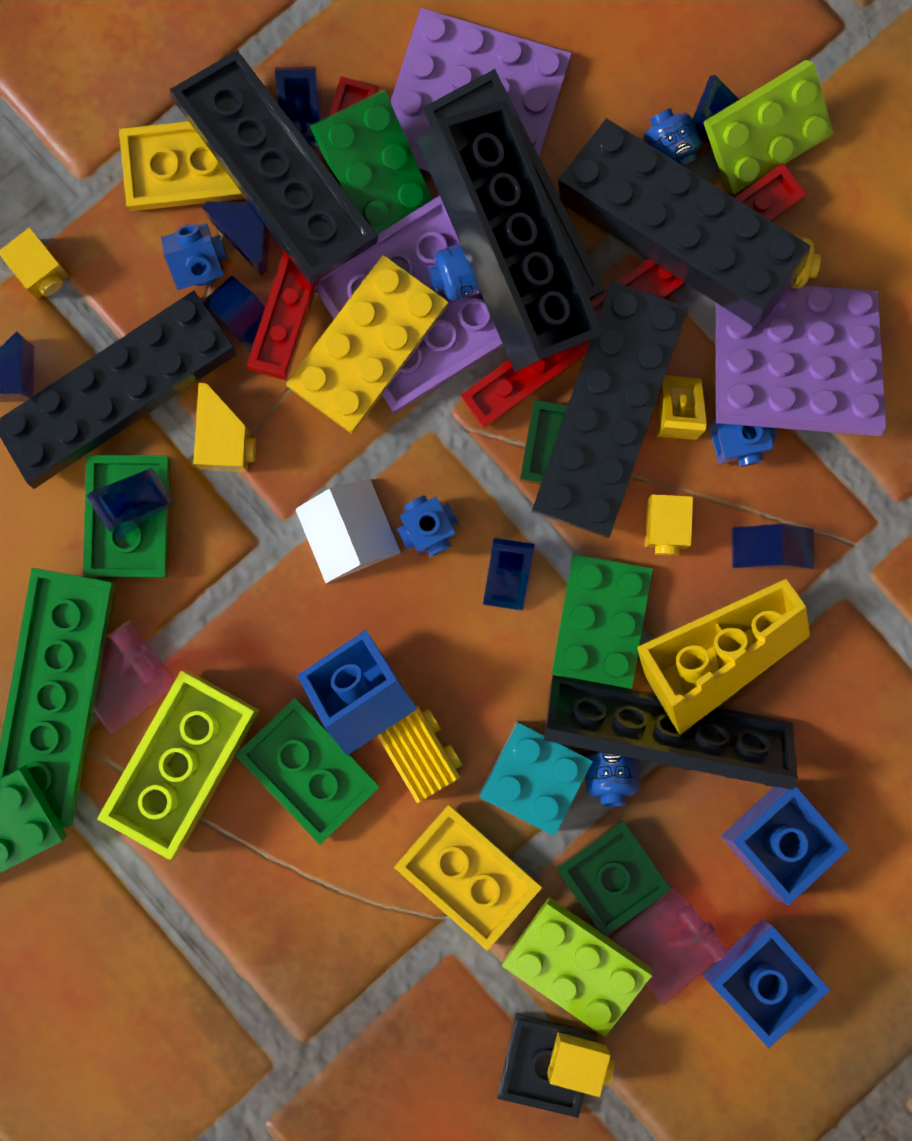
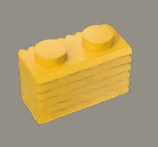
(420, 755)

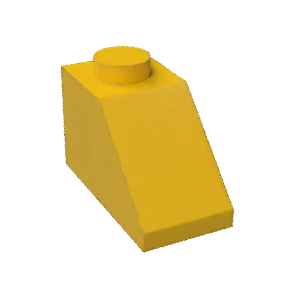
(220, 437)

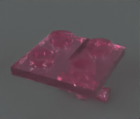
(129, 678)
(672, 942)

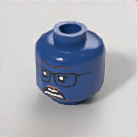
(674, 136)
(453, 274)
(612, 778)

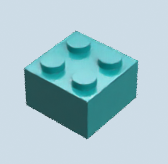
(535, 779)

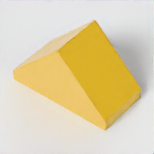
(681, 408)

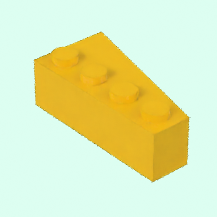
(723, 652)

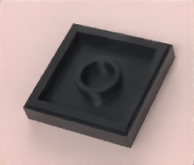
(527, 1062)

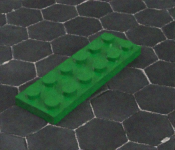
(56, 683)

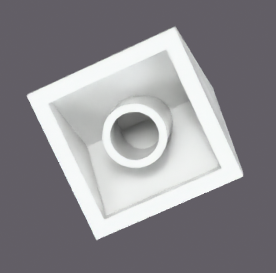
(347, 529)

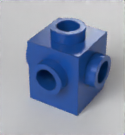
(193, 255)
(733, 446)
(431, 541)

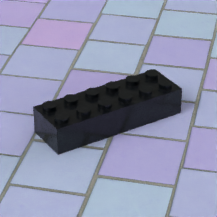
(683, 223)
(509, 234)

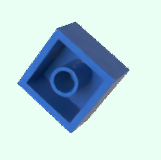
(356, 693)
(785, 843)
(766, 982)

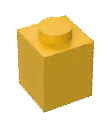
(34, 264)
(668, 524)
(580, 1065)

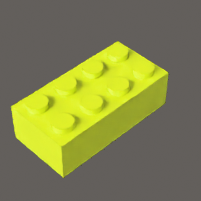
(178, 765)

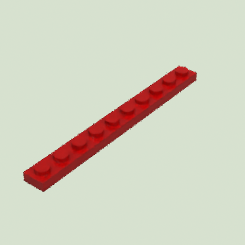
(506, 389)

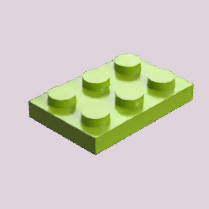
(769, 127)
(577, 967)

